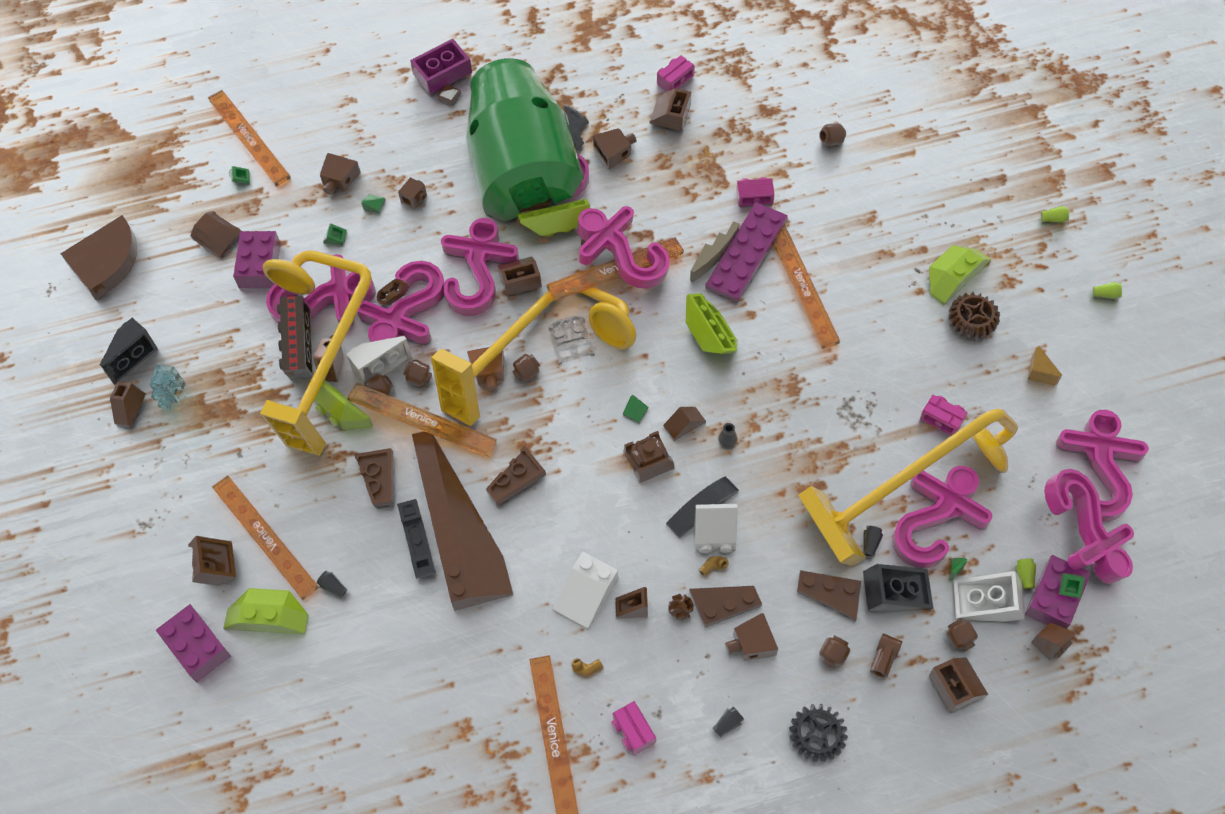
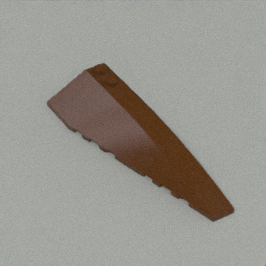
(467, 551)

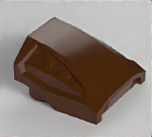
(215, 234)

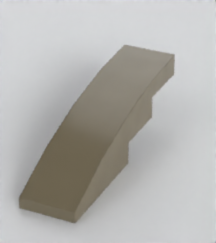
(712, 254)

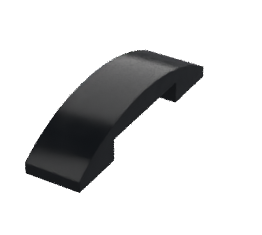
(715, 493)
(416, 538)

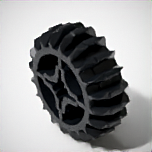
(810, 737)

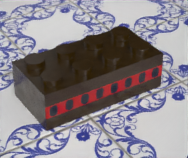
(295, 338)

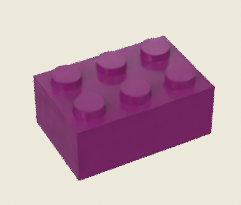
(441, 66)
(252, 252)
(1046, 602)
(193, 643)

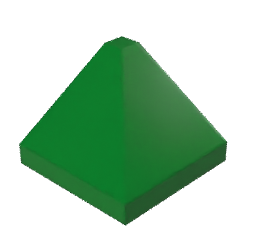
(239, 175)
(373, 203)
(335, 235)
(635, 409)
(956, 567)
(1071, 585)

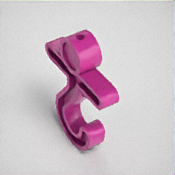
(609, 235)
(477, 250)
(336, 291)
(396, 319)
(1101, 446)
(951, 501)
(1101, 547)

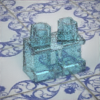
(165, 384)

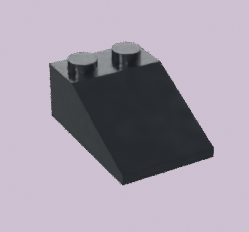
(127, 350)
(897, 588)

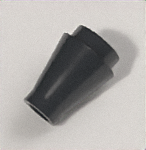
(728, 435)
(871, 539)
(331, 584)
(729, 720)

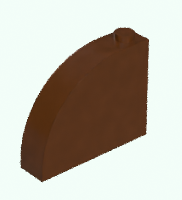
(103, 257)

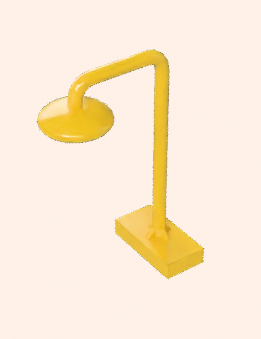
(456, 376)
(292, 423)
(835, 524)

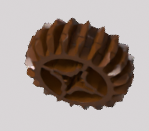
(974, 315)

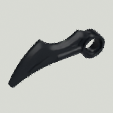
(576, 123)

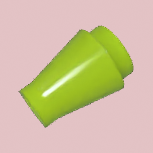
(1057, 214)
(1109, 290)
(1027, 571)

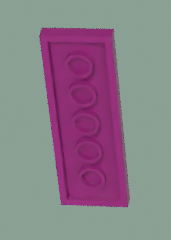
(746, 252)

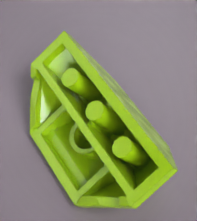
(555, 218)
(954, 271)
(709, 326)
(339, 409)
(267, 612)

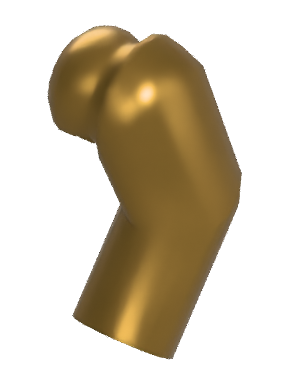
(713, 563)
(586, 669)

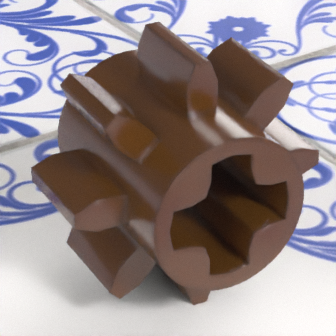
(681, 606)

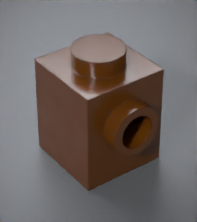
(412, 193)

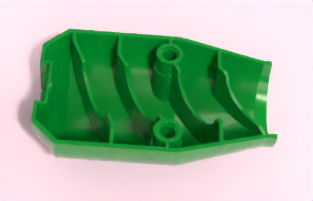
(518, 140)

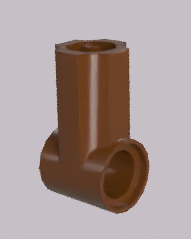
(886, 653)

